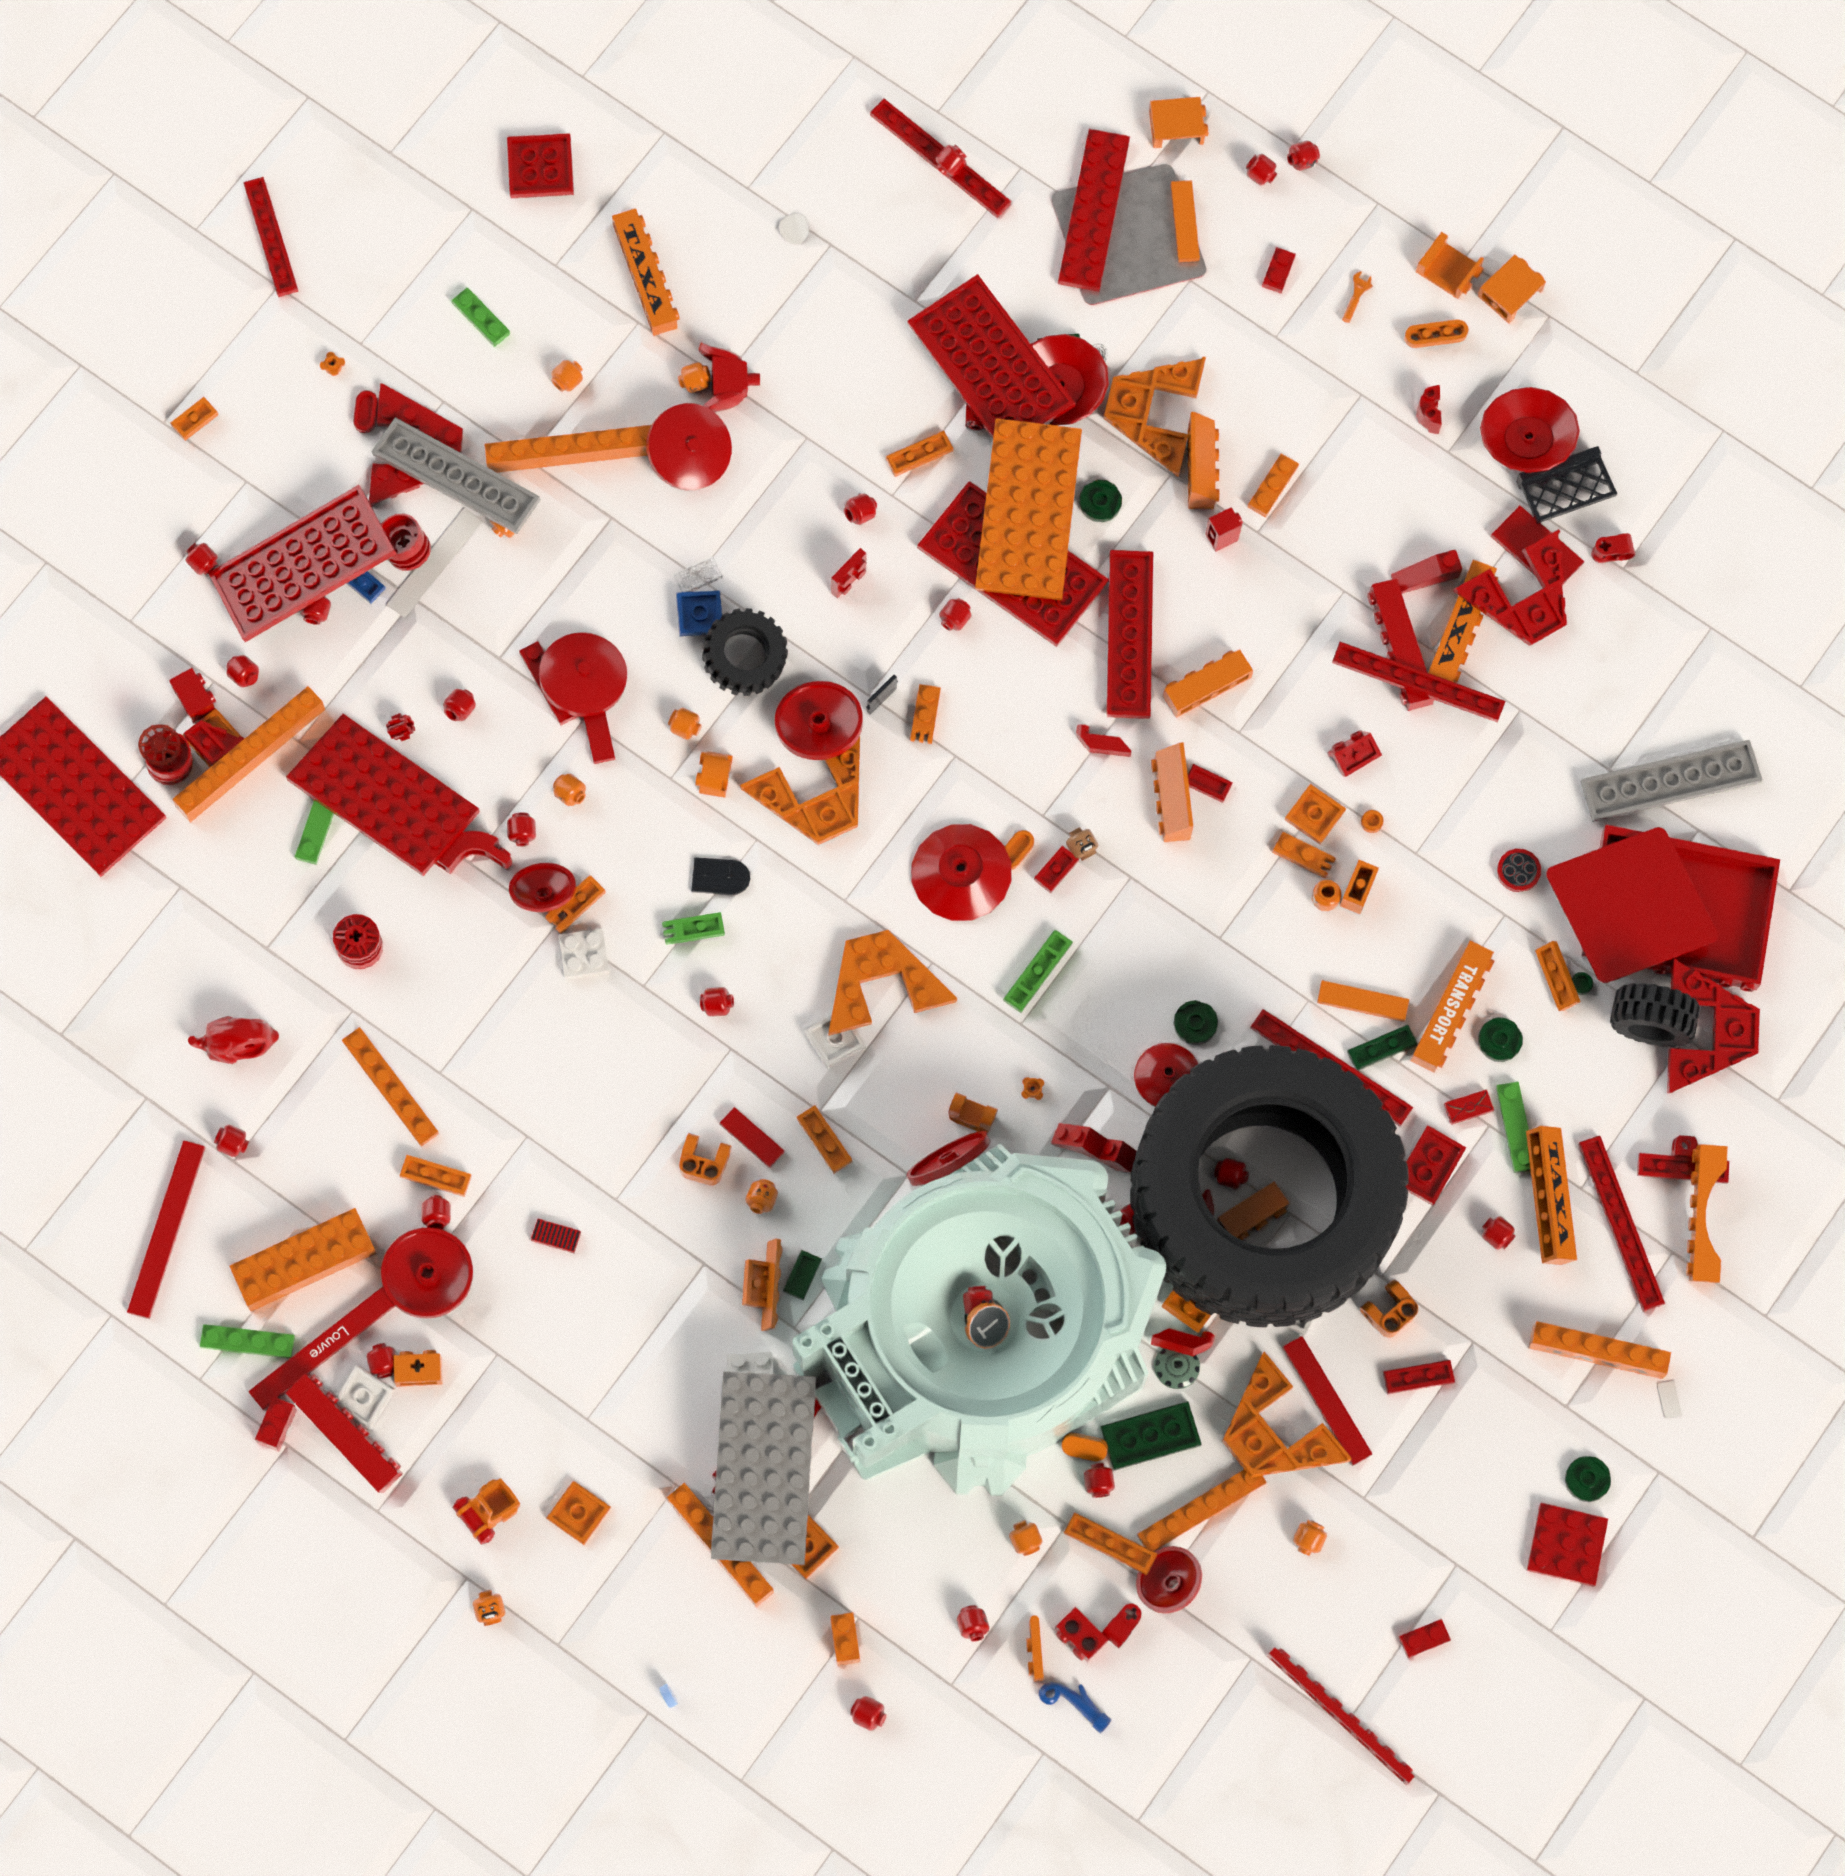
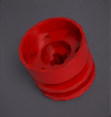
(408, 541)
(179, 769)
(361, 953)

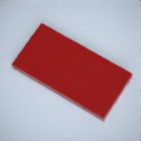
(1521, 531)

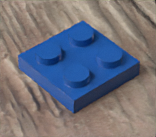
(697, 611)

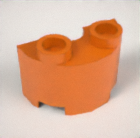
(714, 774)

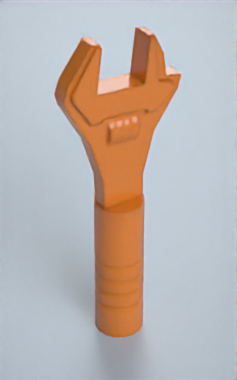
(1360, 287)

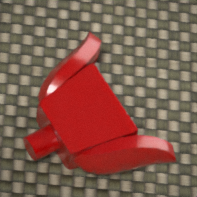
(729, 378)

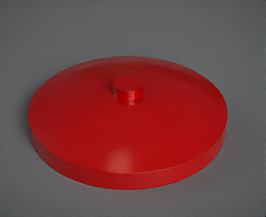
(689, 446)
(583, 674)
(818, 720)
(948, 1158)
(427, 1272)

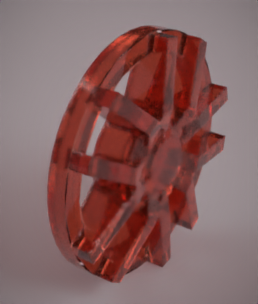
(159, 744)

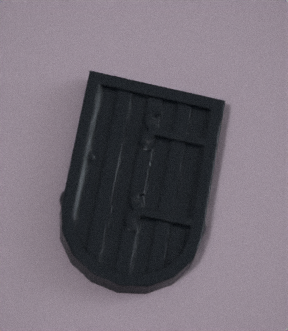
(719, 876)

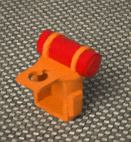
(488, 1508)

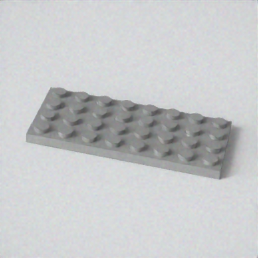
(763, 1468)

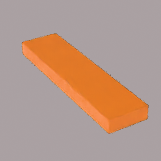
(1185, 221)
(1363, 1001)
(1110, 1543)

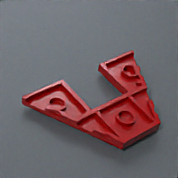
(388, 480)
(1536, 614)
(1733, 1030)

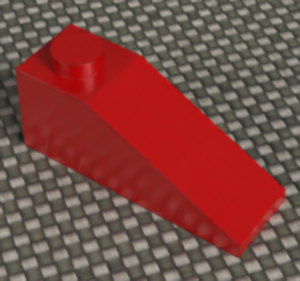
(1429, 571)

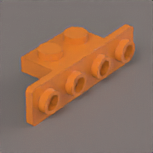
(761, 1284)

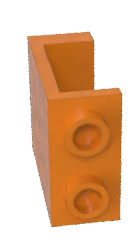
(1177, 120)
(1449, 267)
(1511, 287)

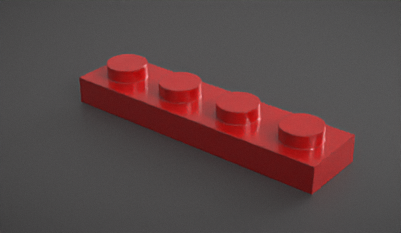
(532, 657)

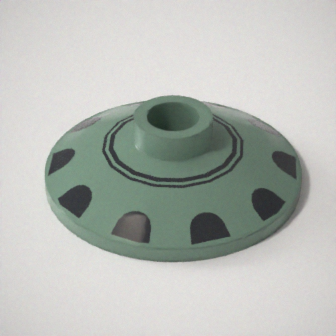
(1174, 1377)

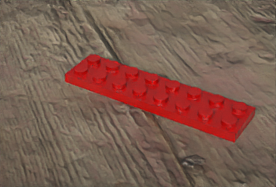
(1094, 210)
(1130, 634)

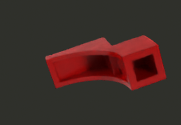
(1092, 1144)

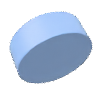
(668, 1696)

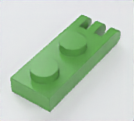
(694, 928)

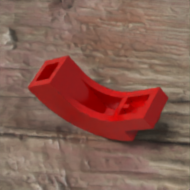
(474, 843)

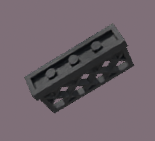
(1572, 464)

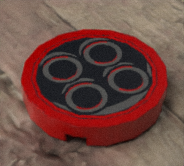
(1519, 870)

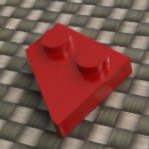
(211, 741)

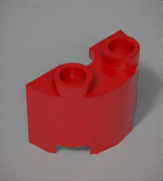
(1427, 410)

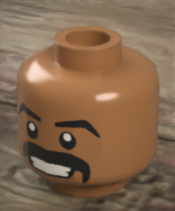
(1082, 843)

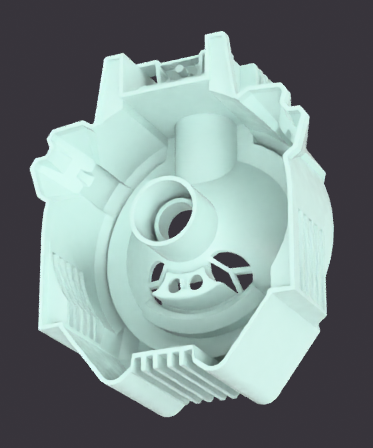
(900, 1322)

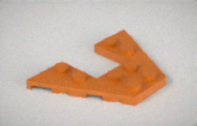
(1131, 402)
(823, 815)
(874, 958)
(1258, 1446)

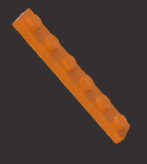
(390, 1087)
(1199, 1510)

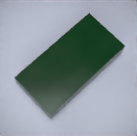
(802, 1275)

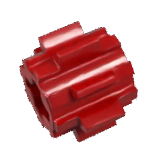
(400, 727)

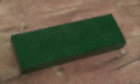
(1382, 1048)

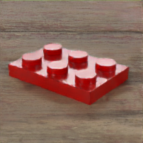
(1432, 1164)

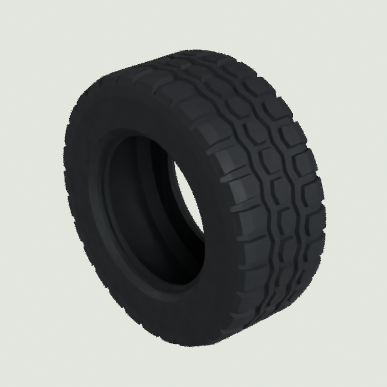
(1326, 1111)

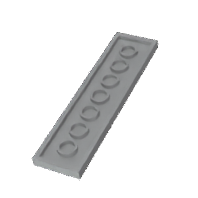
(456, 475)
(1671, 780)

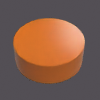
(1372, 821)

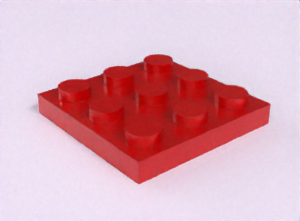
(540, 165)
(1567, 1544)

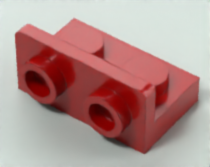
(1355, 752)

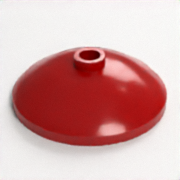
(542, 887)
(1151, 1066)
(1170, 1567)

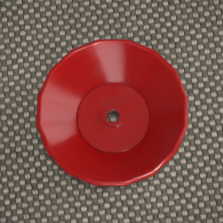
(1079, 369)
(1532, 414)
(963, 893)

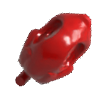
(235, 1039)

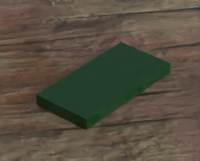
(1151, 1436)

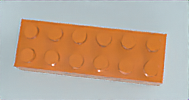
(302, 1259)

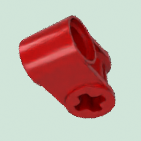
(1613, 548)
(1120, 1628)

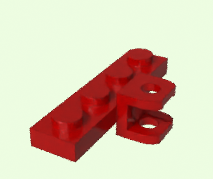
(1674, 1166)

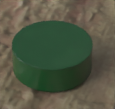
(1583, 983)

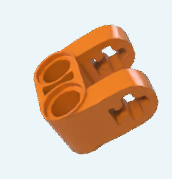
(971, 1114)
(703, 1164)
(1377, 1319)

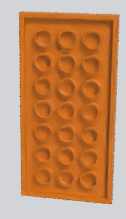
(1028, 509)

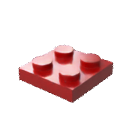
(853, 569)

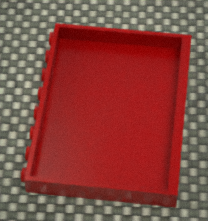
(1740, 899)

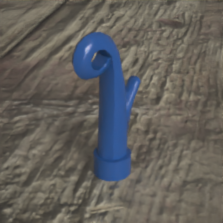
(1081, 1703)

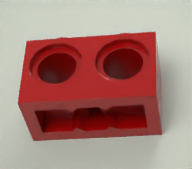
(1086, 1630)

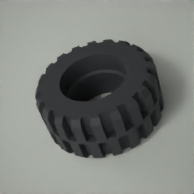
(749, 624)
(1655, 1015)

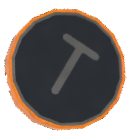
(987, 1325)

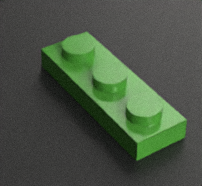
(480, 317)

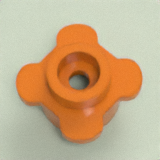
(332, 369)
(1032, 1082)

